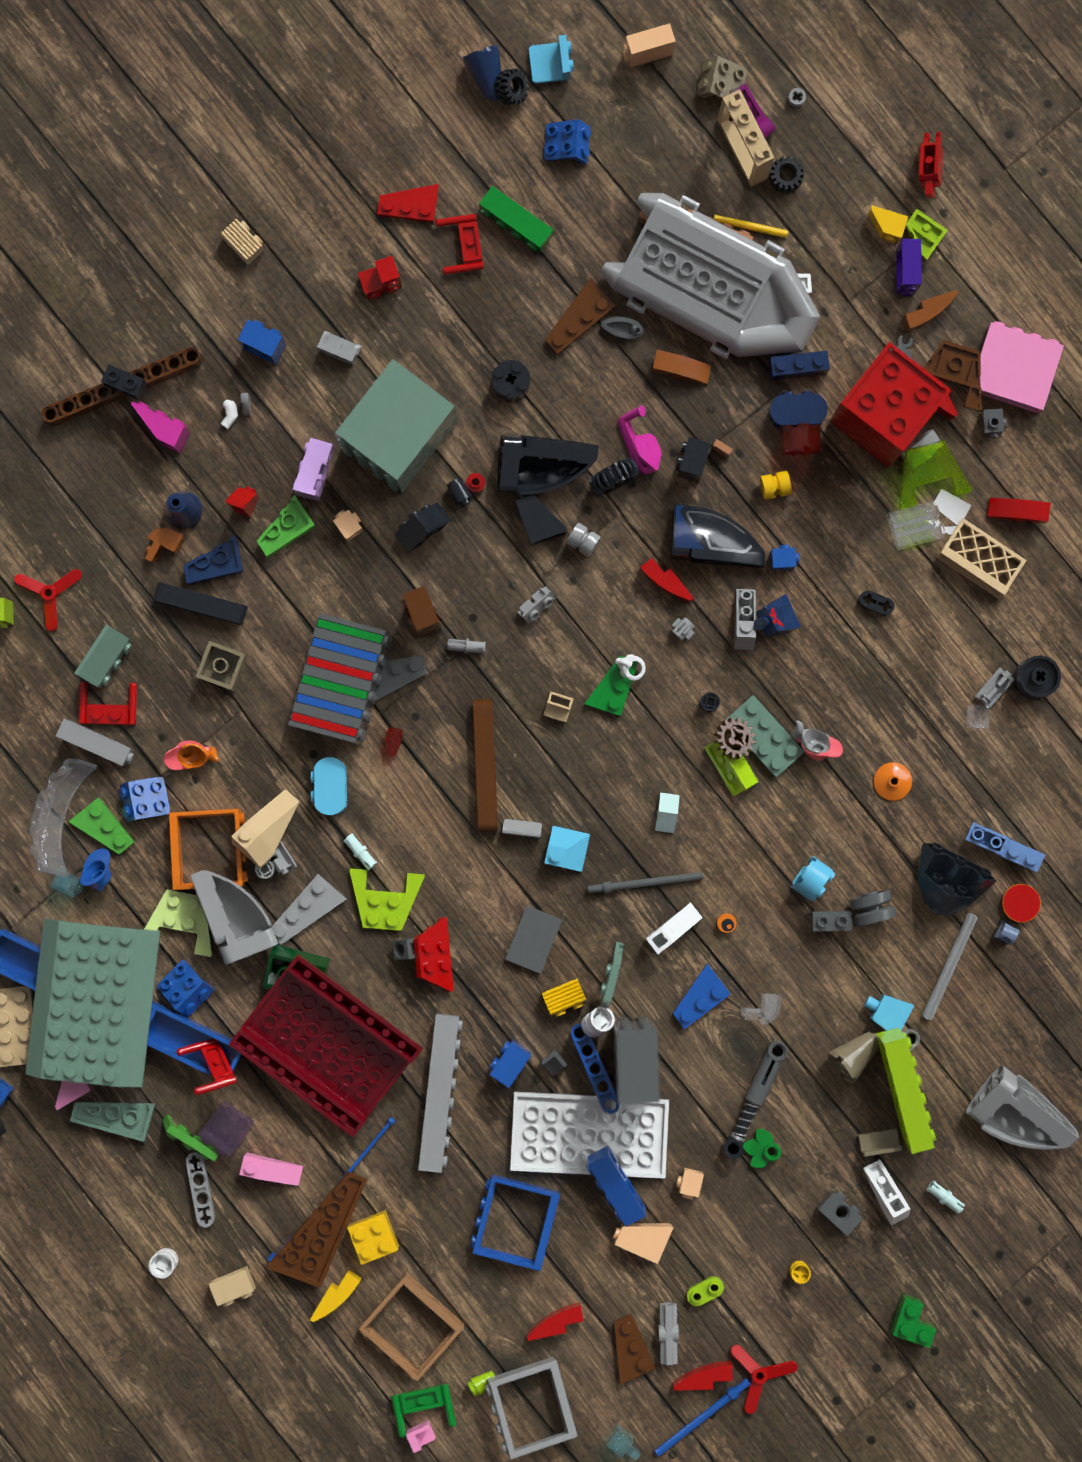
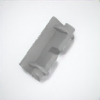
(543, 599)
(995, 687)
(284, 862)

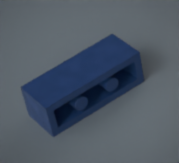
(799, 365)

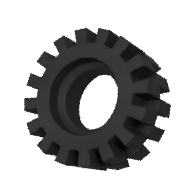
(519, 84)
(791, 164)

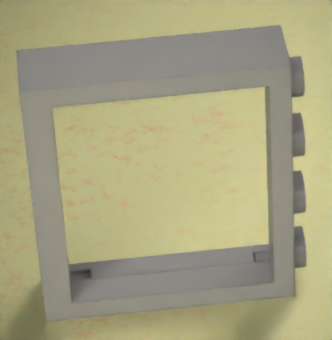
(497, 1409)

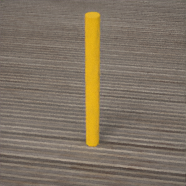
(751, 226)

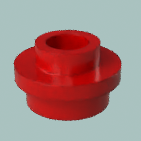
(477, 488)

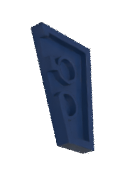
(215, 564)

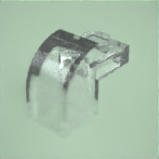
(768, 1010)

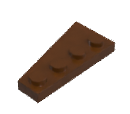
(581, 315)

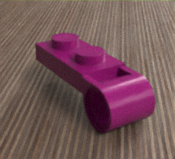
(764, 123)

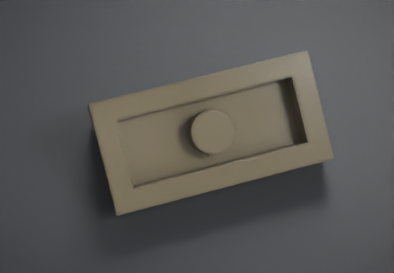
(879, 1142)

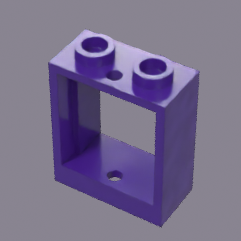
(908, 267)

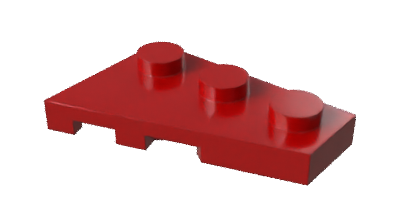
(410, 204)

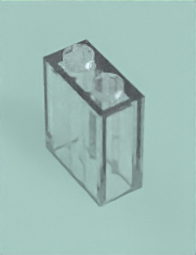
(915, 526)

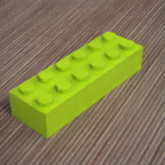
(905, 1090)

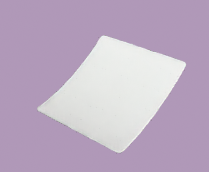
(952, 508)

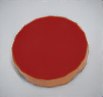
(1021, 903)

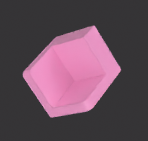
(420, 1435)

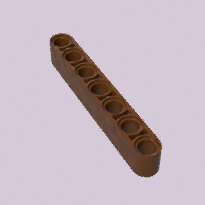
(485, 765)

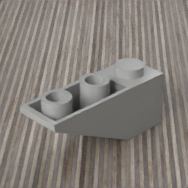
(744, 619)

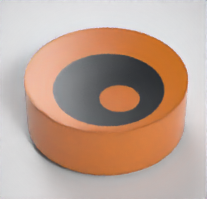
(726, 923)

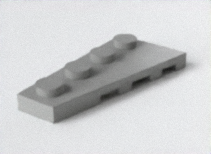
(307, 908)

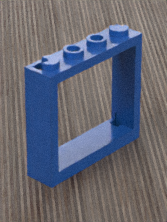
(481, 1222)

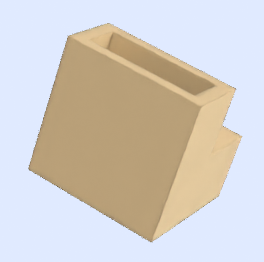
(558, 707)

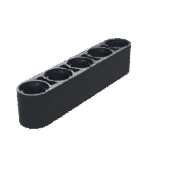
(200, 603)

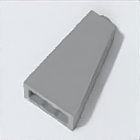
(95, 742)

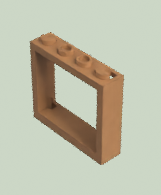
(395, 1356)

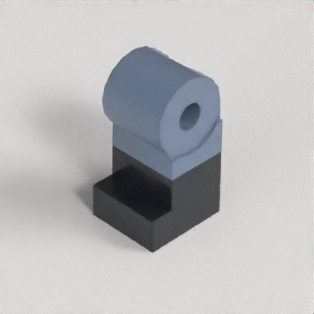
(1005, 933)

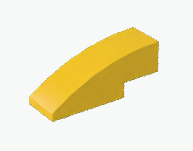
(336, 1295)

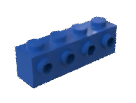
(616, 1186)

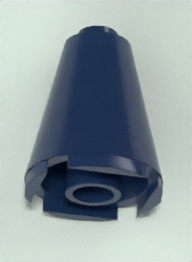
(484, 68)
(183, 509)

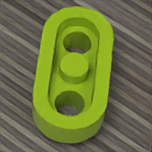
(705, 1291)

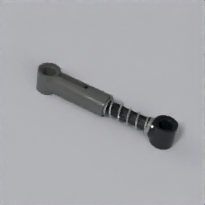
(755, 1096)

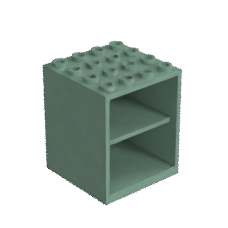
(396, 426)

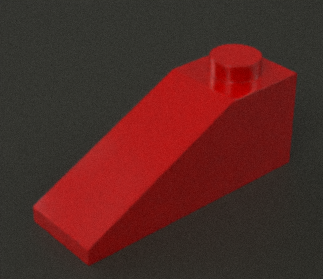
(243, 501)

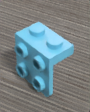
(551, 61)

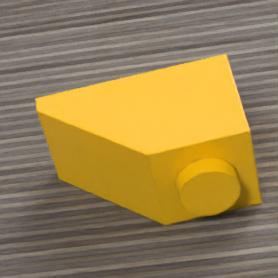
(888, 224)

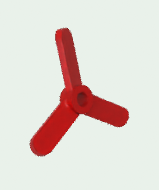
(49, 601)
(757, 1383)

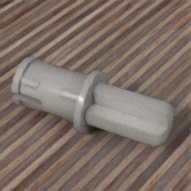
(466, 646)

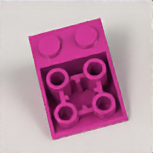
(168, 432)

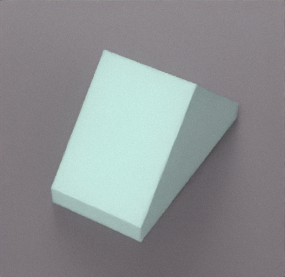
(667, 813)

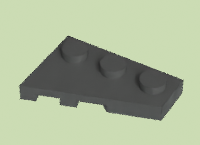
(400, 673)

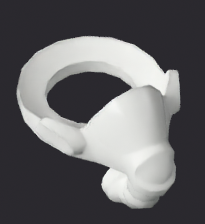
(625, 663)

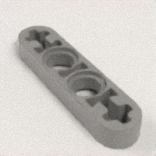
(198, 1189)

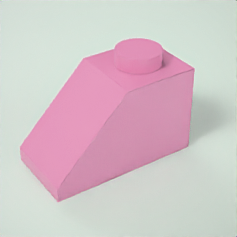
(71, 1091)

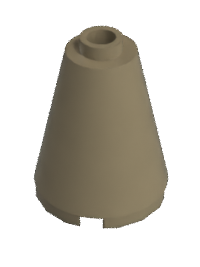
(854, 1056)

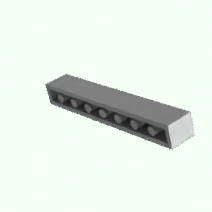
(439, 1093)

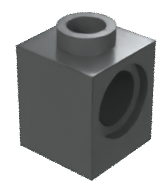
(403, 949)

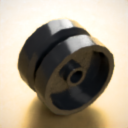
(1048, 674)

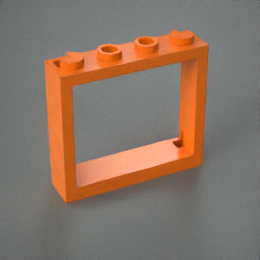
(176, 847)

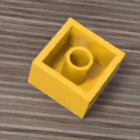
(373, 1237)

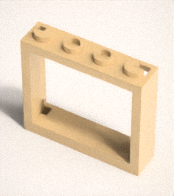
(745, 138)

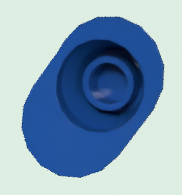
(96, 870)

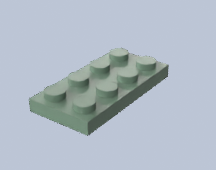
(773, 744)

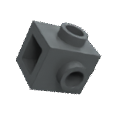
(992, 423)

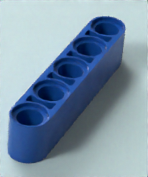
(594, 1079)

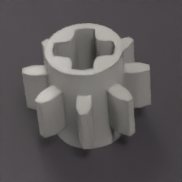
(683, 629)

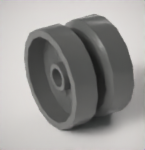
(873, 908)

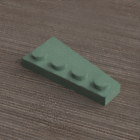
(115, 1117)

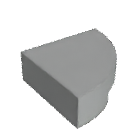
(245, 399)

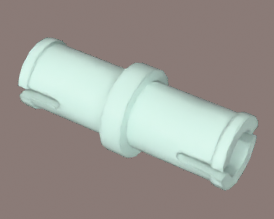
(360, 851)
(945, 1197)

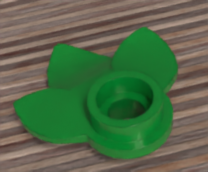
(759, 1149)

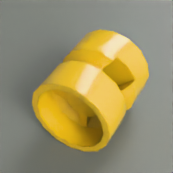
(775, 485)

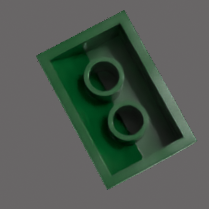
(282, 956)

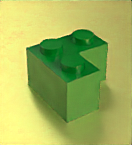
(907, 1322)

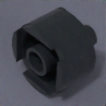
(518, 373)

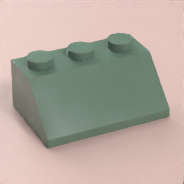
(104, 657)

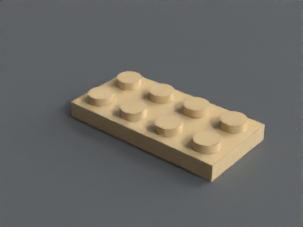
(15, 1024)

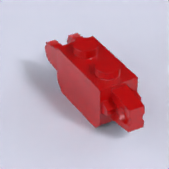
(931, 164)

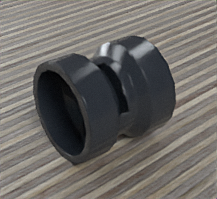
(707, 701)

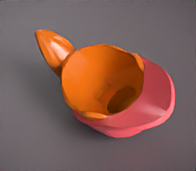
(189, 755)

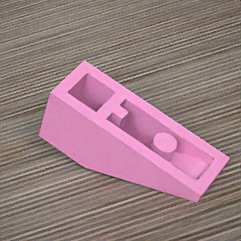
(270, 1169)

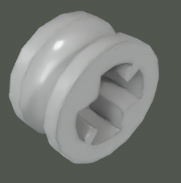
(797, 91)

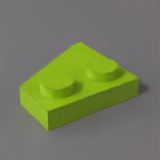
(927, 230)

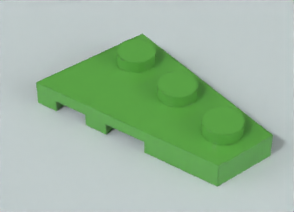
(103, 826)
(181, 1133)

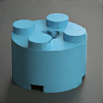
(812, 878)

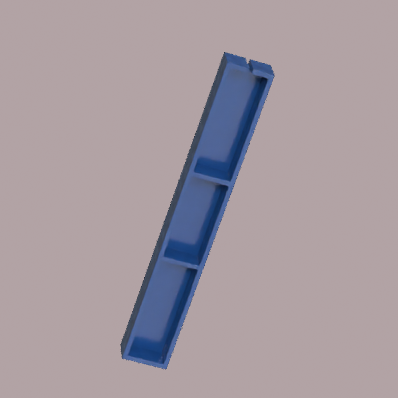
(167, 1028)

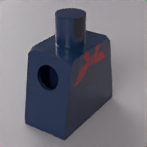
(777, 617)

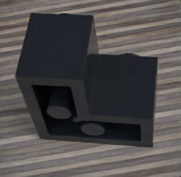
(693, 460)
(421, 526)

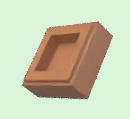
(721, 448)

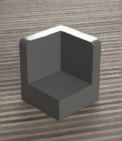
(553, 1062)

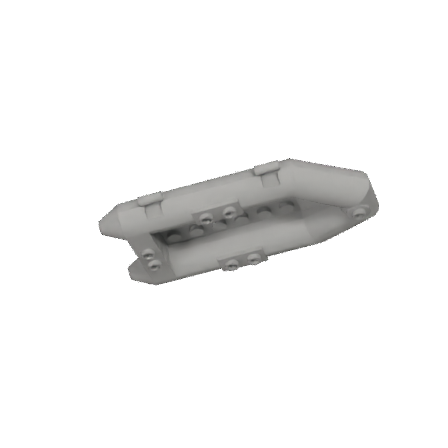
(714, 282)

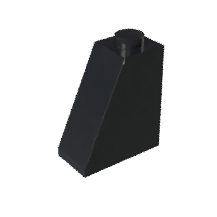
(538, 520)

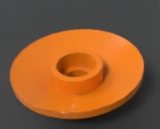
(883, 784)

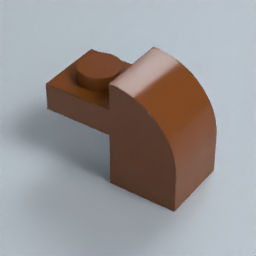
(161, 539)

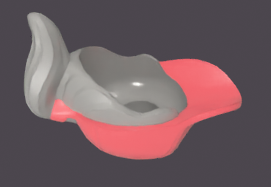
(817, 744)

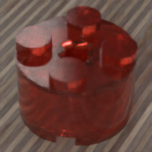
(801, 439)

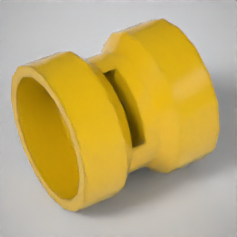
(801, 1275)

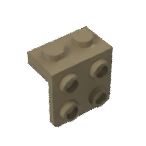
(720, 77)

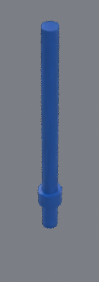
(732, 1393)

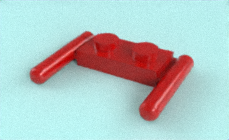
(469, 242)
(107, 713)
(215, 1062)

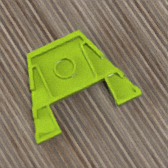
(384, 908)

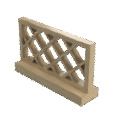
(975, 573)

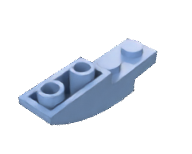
(1005, 847)

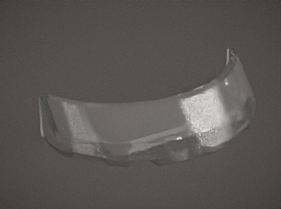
(50, 815)

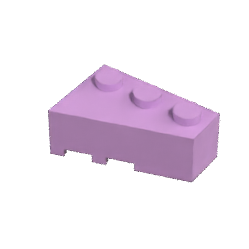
(313, 469)

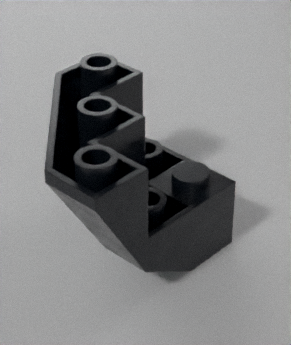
(950, 880)

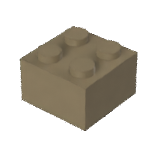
(221, 666)

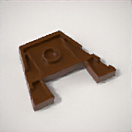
(958, 366)

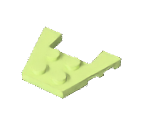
(182, 913)

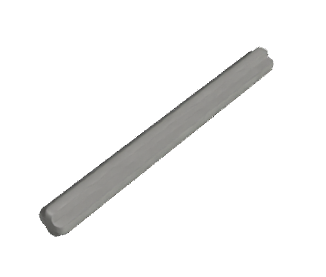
(949, 966)

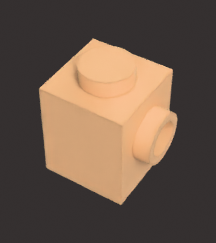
(348, 524)
(690, 1183)

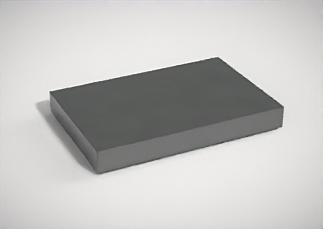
(533, 939)

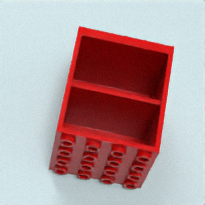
(889, 405)

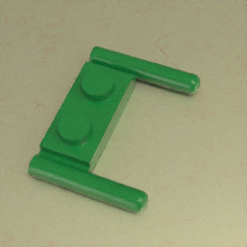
(422, 1400)

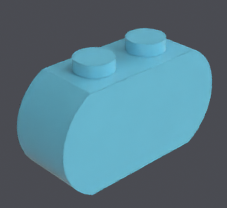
(329, 786)

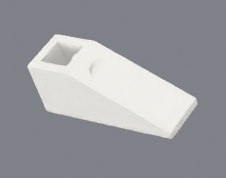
(673, 928)

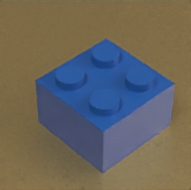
(261, 341)
(510, 1062)

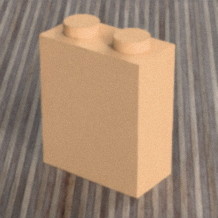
(649, 45)

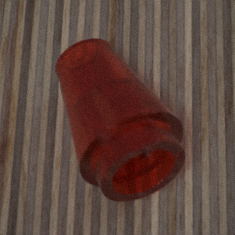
(393, 739)

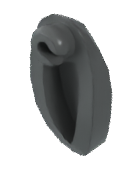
(622, 328)

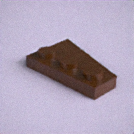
(631, 1350)

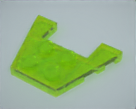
(927, 465)

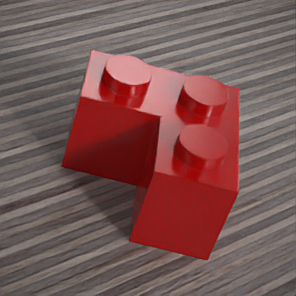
(380, 279)

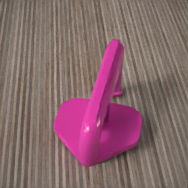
(642, 448)

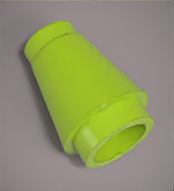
(478, 1383)

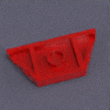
(434, 956)

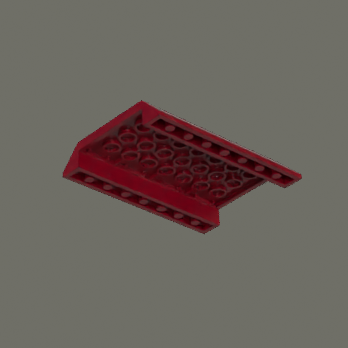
(325, 1045)

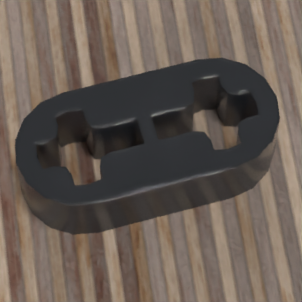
(878, 599)

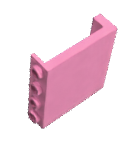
(1018, 366)

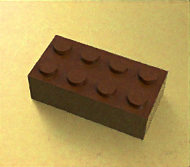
(421, 612)

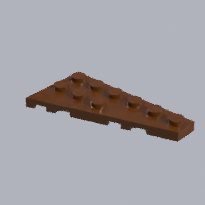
(314, 1244)

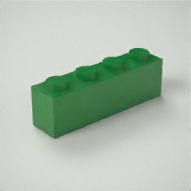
(515, 219)

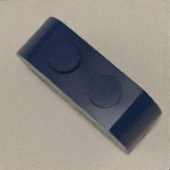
(797, 408)

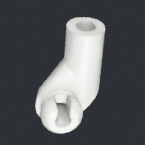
(231, 413)

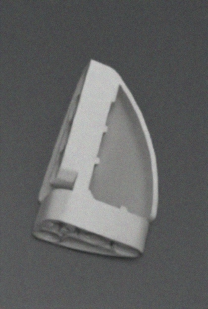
(232, 917)
(1019, 1113)

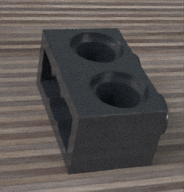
(124, 382)

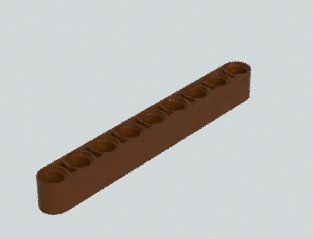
(95, 392)

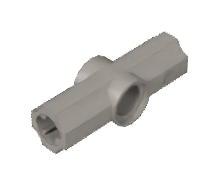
(668, 1333)

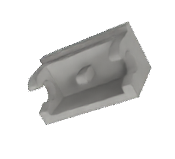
(338, 348)

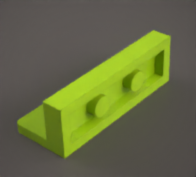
(733, 771)

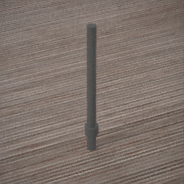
(608, 887)

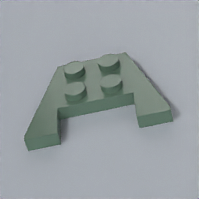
(612, 972)

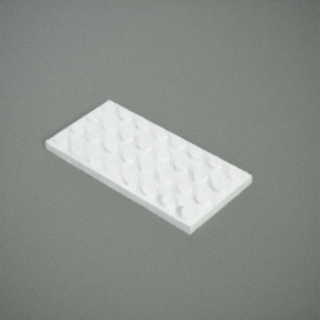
(562, 1129)

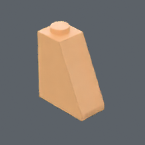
(644, 1239)

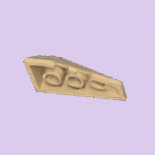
(263, 831)

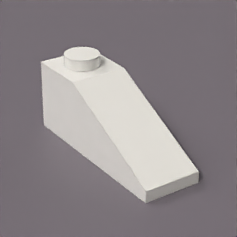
(887, 1193)

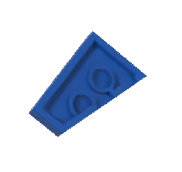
(701, 997)

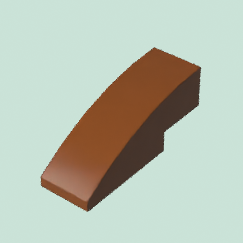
(928, 310)
(681, 367)

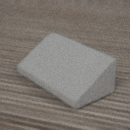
(522, 828)

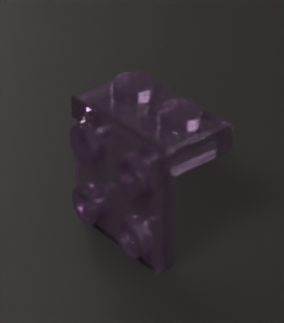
(226, 1129)

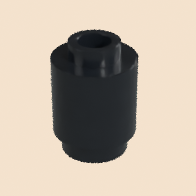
(459, 492)

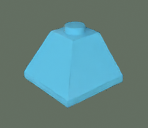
(567, 848)

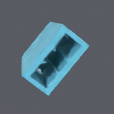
(888, 1011)

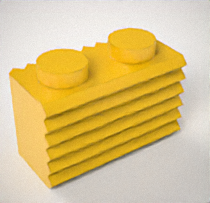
(564, 997)

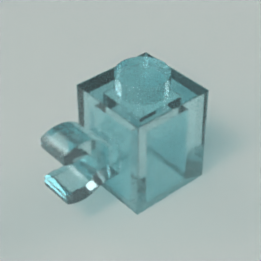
(68, 886)
(621, 1442)

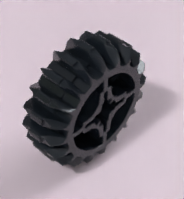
(613, 476)

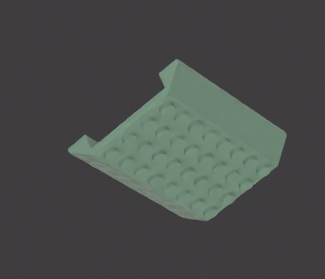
(92, 1003)

